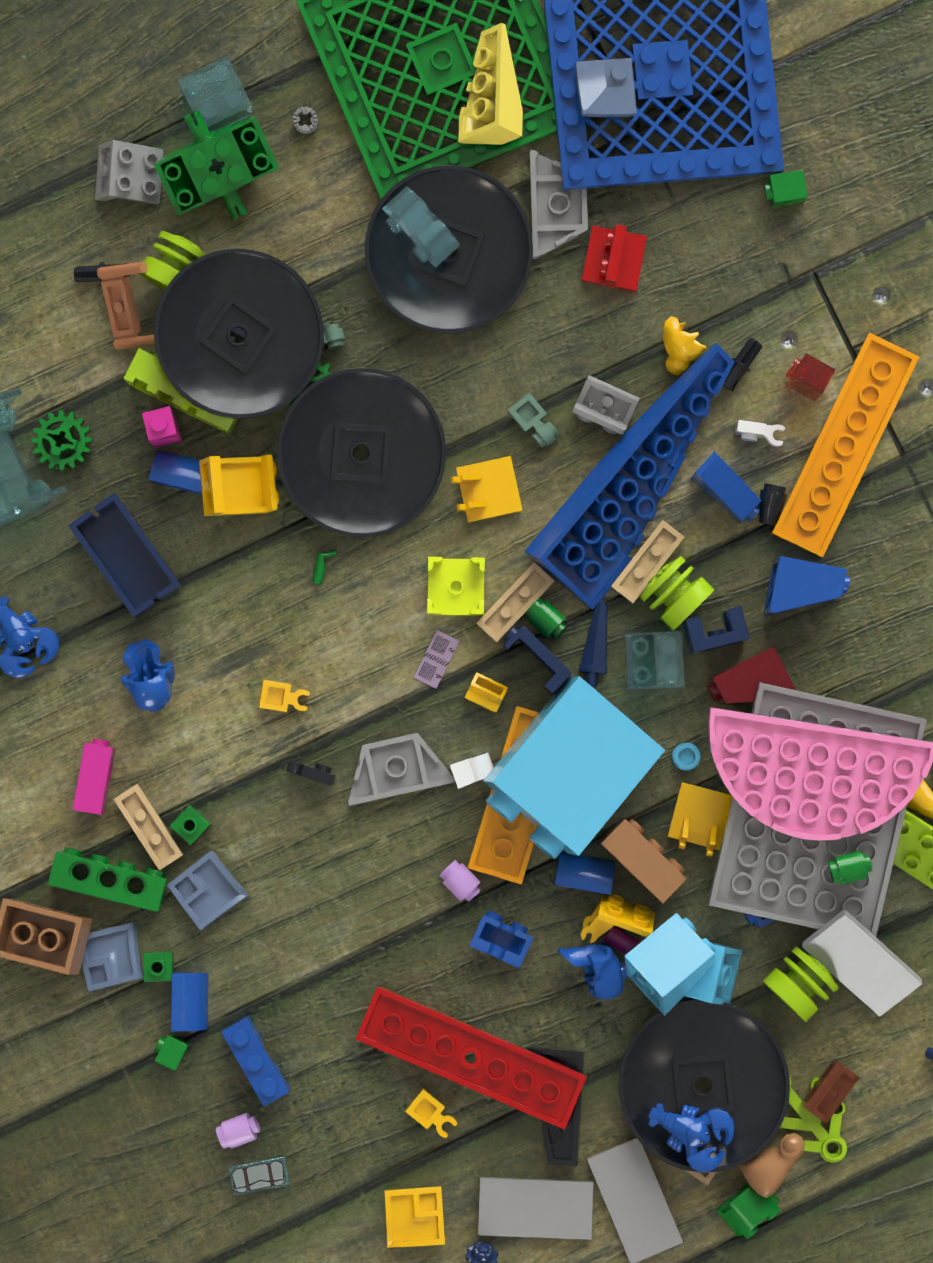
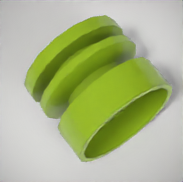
(173, 259)
(676, 593)
(801, 983)

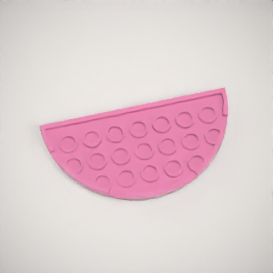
(815, 776)

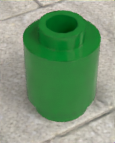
(546, 618)
(850, 868)

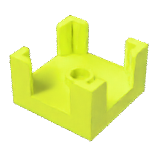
(456, 586)

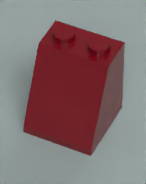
(740, 682)

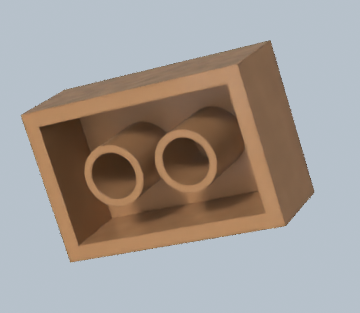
(644, 859)
(43, 936)

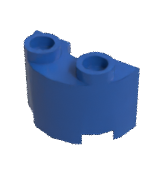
(501, 939)

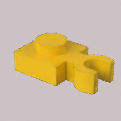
(277, 696)
(428, 1110)

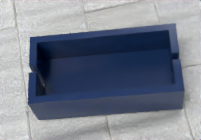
(125, 556)

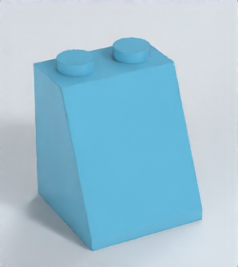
(669, 962)
(719, 981)

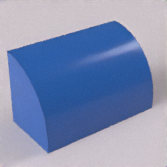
(176, 472)
(585, 873)
(189, 1001)

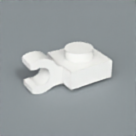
(752, 431)

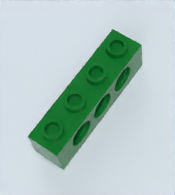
(64, 877)

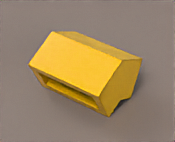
(486, 692)

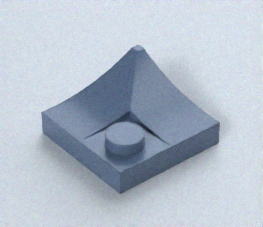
(606, 88)
(207, 890)
(112, 957)

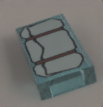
(259, 1175)

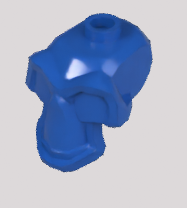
(148, 678)
(601, 968)

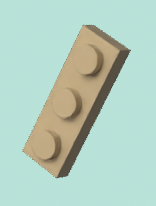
(647, 561)
(515, 602)
(148, 827)

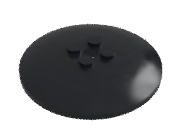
(488, 265)
(246, 293)
(402, 446)
(714, 1043)

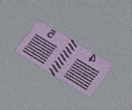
(436, 659)

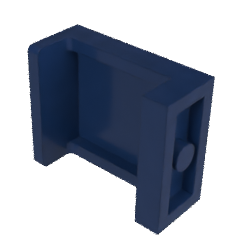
(553, 664)

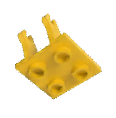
(488, 489)
(700, 817)
(617, 912)

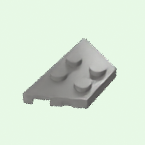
(555, 213)
(396, 768)

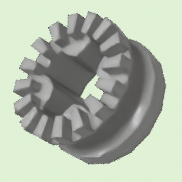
(306, 112)

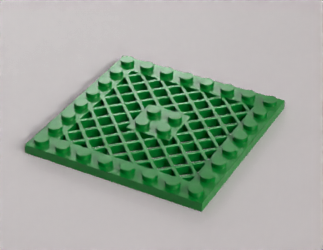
(440, 64)

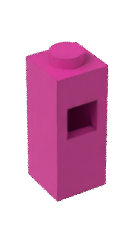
(162, 427)
(94, 777)

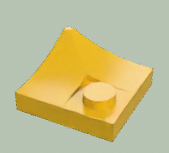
(414, 1217)

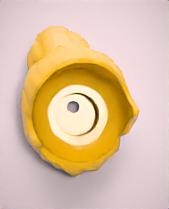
(680, 346)

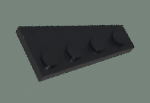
(562, 1144)

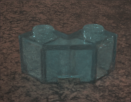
(426, 232)

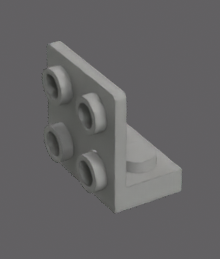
(128, 172)

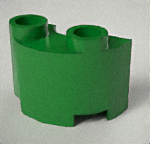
(747, 1210)

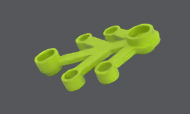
(812, 1123)

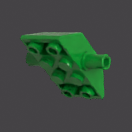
(244, 159)

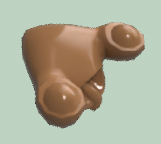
(772, 1164)

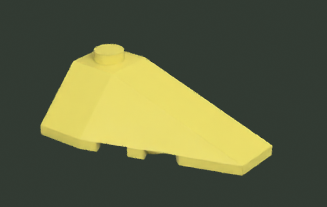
(494, 101)

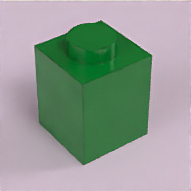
(786, 189)

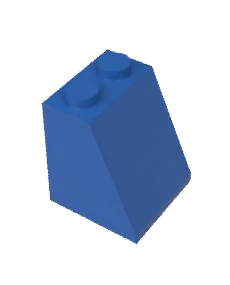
(803, 584)

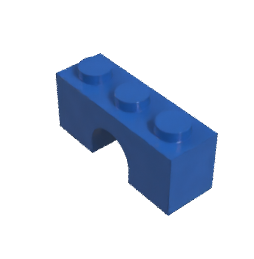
(254, 1060)

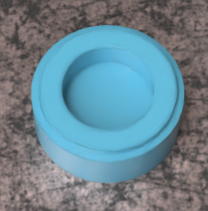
(686, 756)

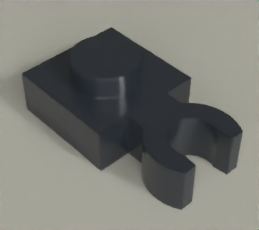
(318, 773)

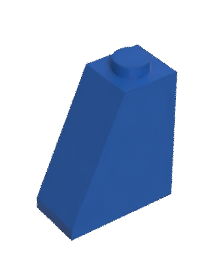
(727, 488)

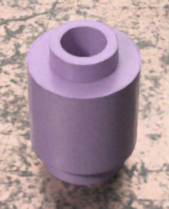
(460, 881)
(238, 1131)

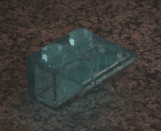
(654, 660)

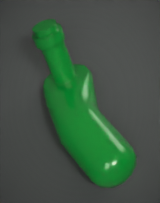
(320, 567)

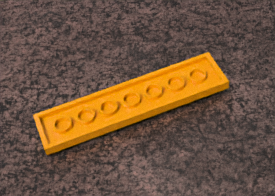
(845, 445)

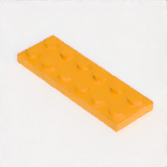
(504, 846)

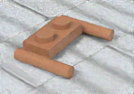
(122, 306)

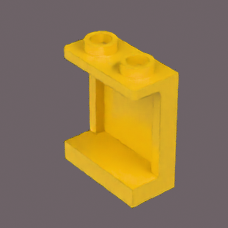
(238, 485)

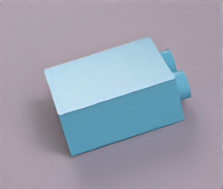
(571, 768)

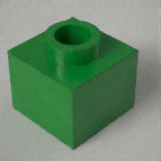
(200, 821)
(166, 958)
(171, 1050)

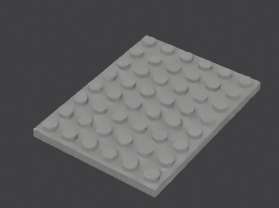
(789, 875)

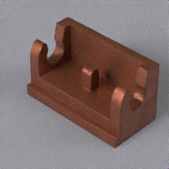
(830, 1091)

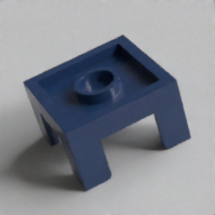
(735, 626)

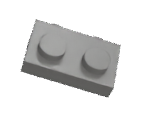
(605, 405)

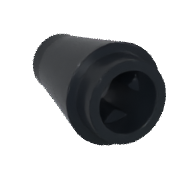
(772, 502)

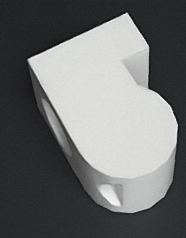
(471, 770)

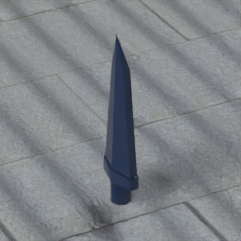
(595, 652)

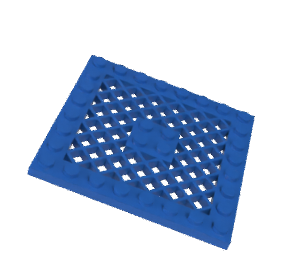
(661, 74)

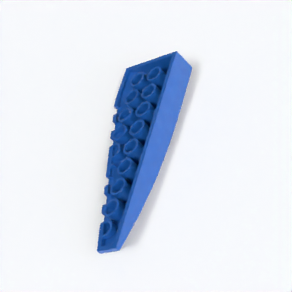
(605, 516)

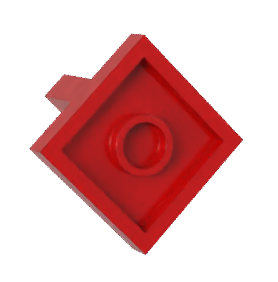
(614, 258)

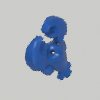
(20, 638)
(694, 1133)

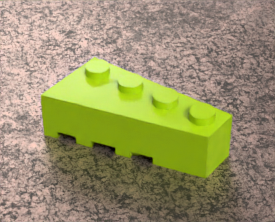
(148, 377)

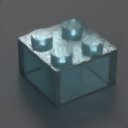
(216, 94)

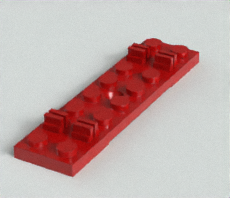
(500, 1067)

